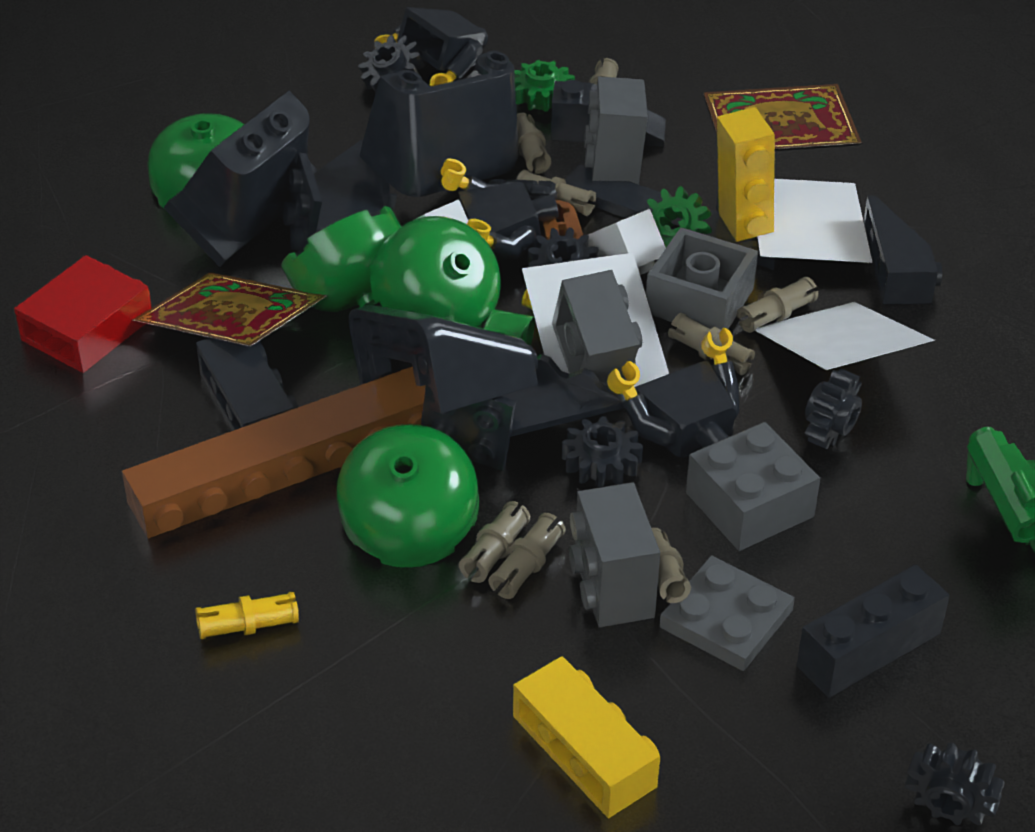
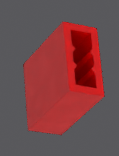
(83, 313)

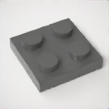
(728, 613)

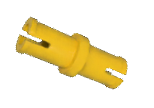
(247, 615)

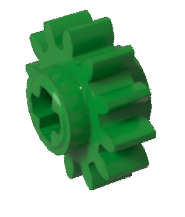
(536, 83)
(681, 207)

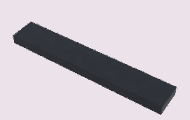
(629, 199)

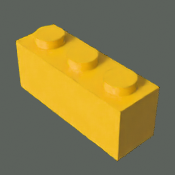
(746, 173)
(586, 736)

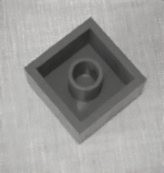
(616, 129)
(701, 279)
(595, 325)
(752, 485)
(614, 555)

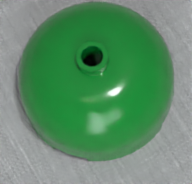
(183, 148)
(340, 260)
(437, 271)
(409, 515)

